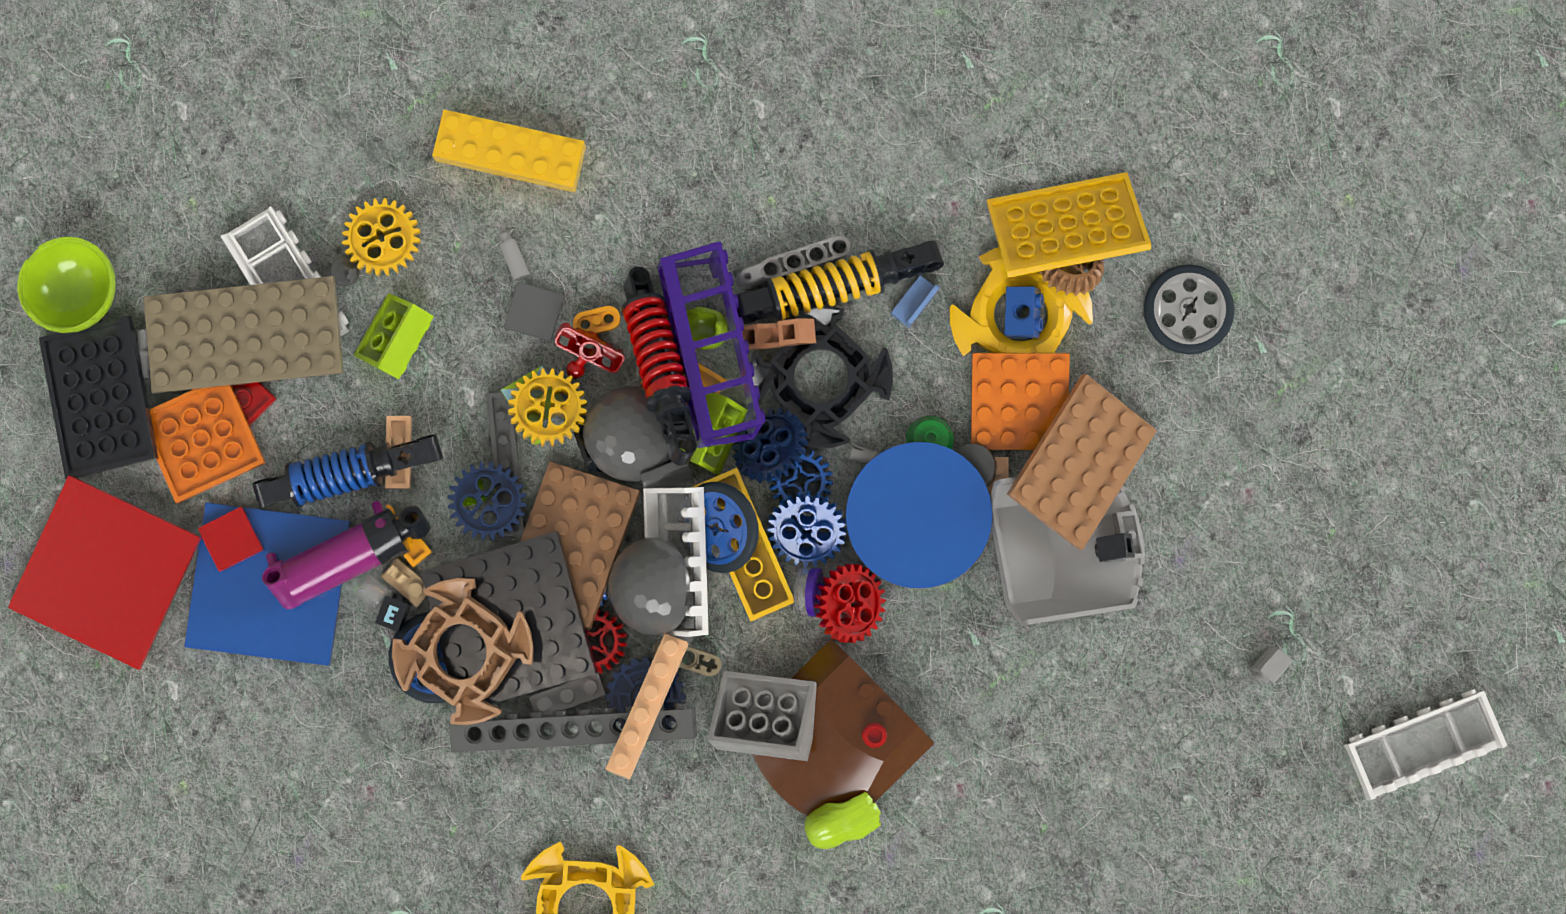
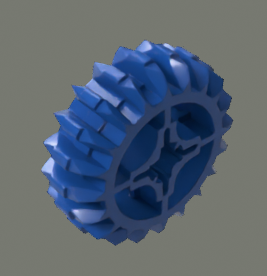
(815, 477)

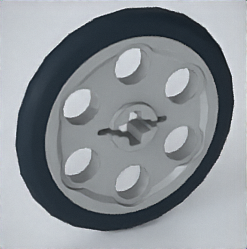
(1156, 307)

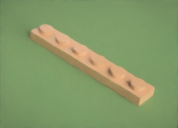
(647, 706)

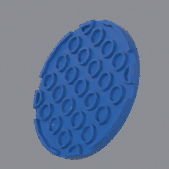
(919, 515)

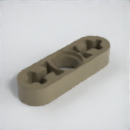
(705, 656)

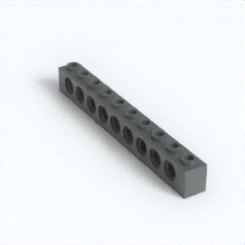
(464, 741)

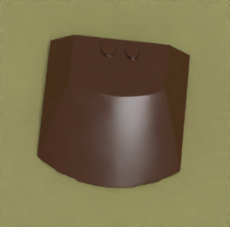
(839, 760)

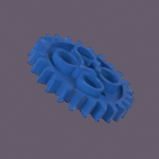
(790, 541)

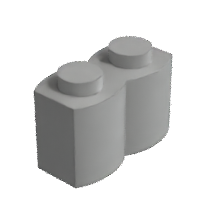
(1270, 666)

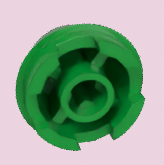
(930, 430)

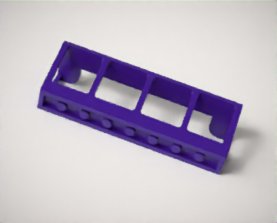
(680, 327)

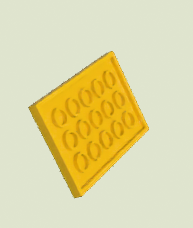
(1068, 224)

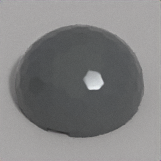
(624, 435)
(650, 586)

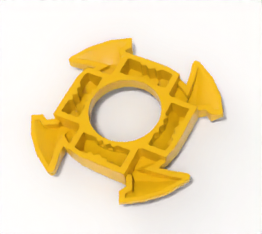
(981, 325)
(563, 874)

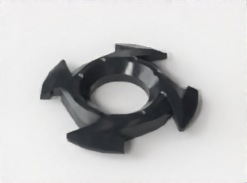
(862, 378)

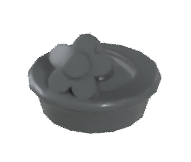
(344, 271)

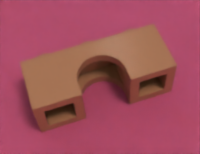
(780, 334)

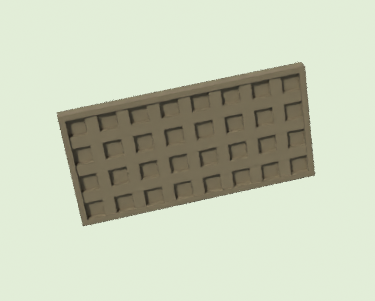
(243, 334)

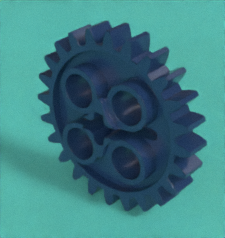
(769, 452)
(468, 488)

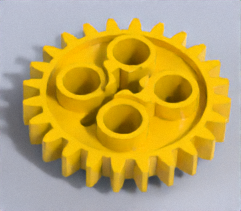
(372, 217)
(569, 410)

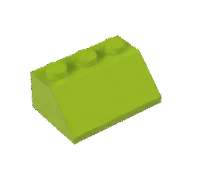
(393, 335)
(722, 414)

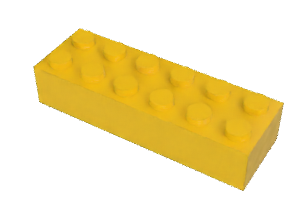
(509, 151)
(761, 578)

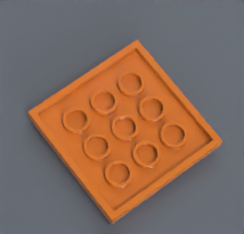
(1016, 397)
(203, 441)

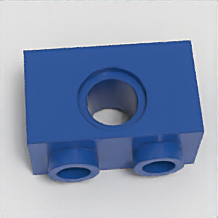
(1016, 300)

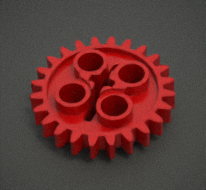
(850, 603)

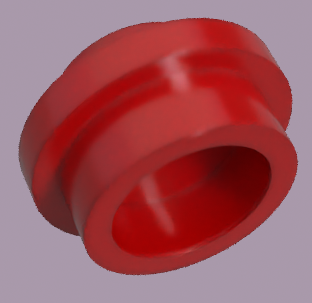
(874, 735)

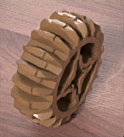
(1073, 278)

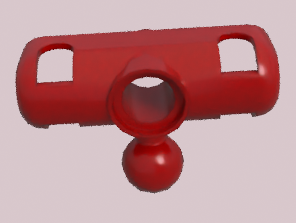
(577, 340)

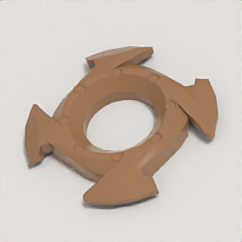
(502, 650)

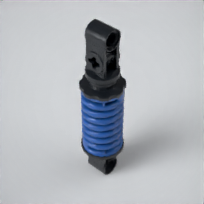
(344, 471)

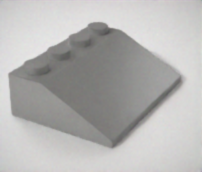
(764, 716)

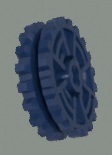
(628, 684)

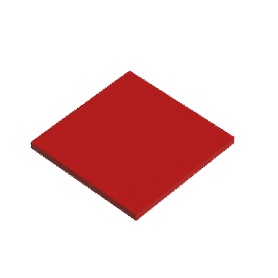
(104, 572)

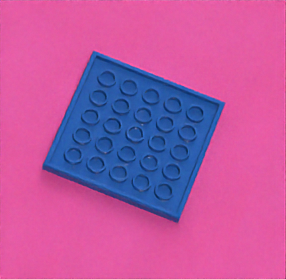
(240, 614)

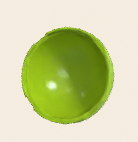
(66, 285)

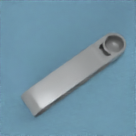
(825, 246)

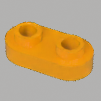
(596, 319)

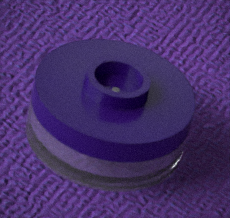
(805, 590)

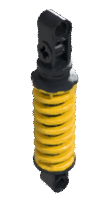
(836, 281)

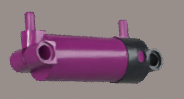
(344, 555)

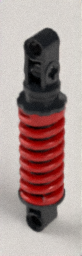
(659, 364)

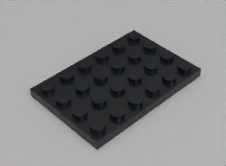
(98, 398)

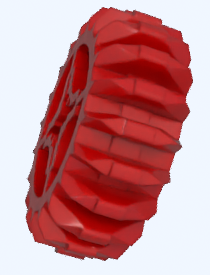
(609, 655)

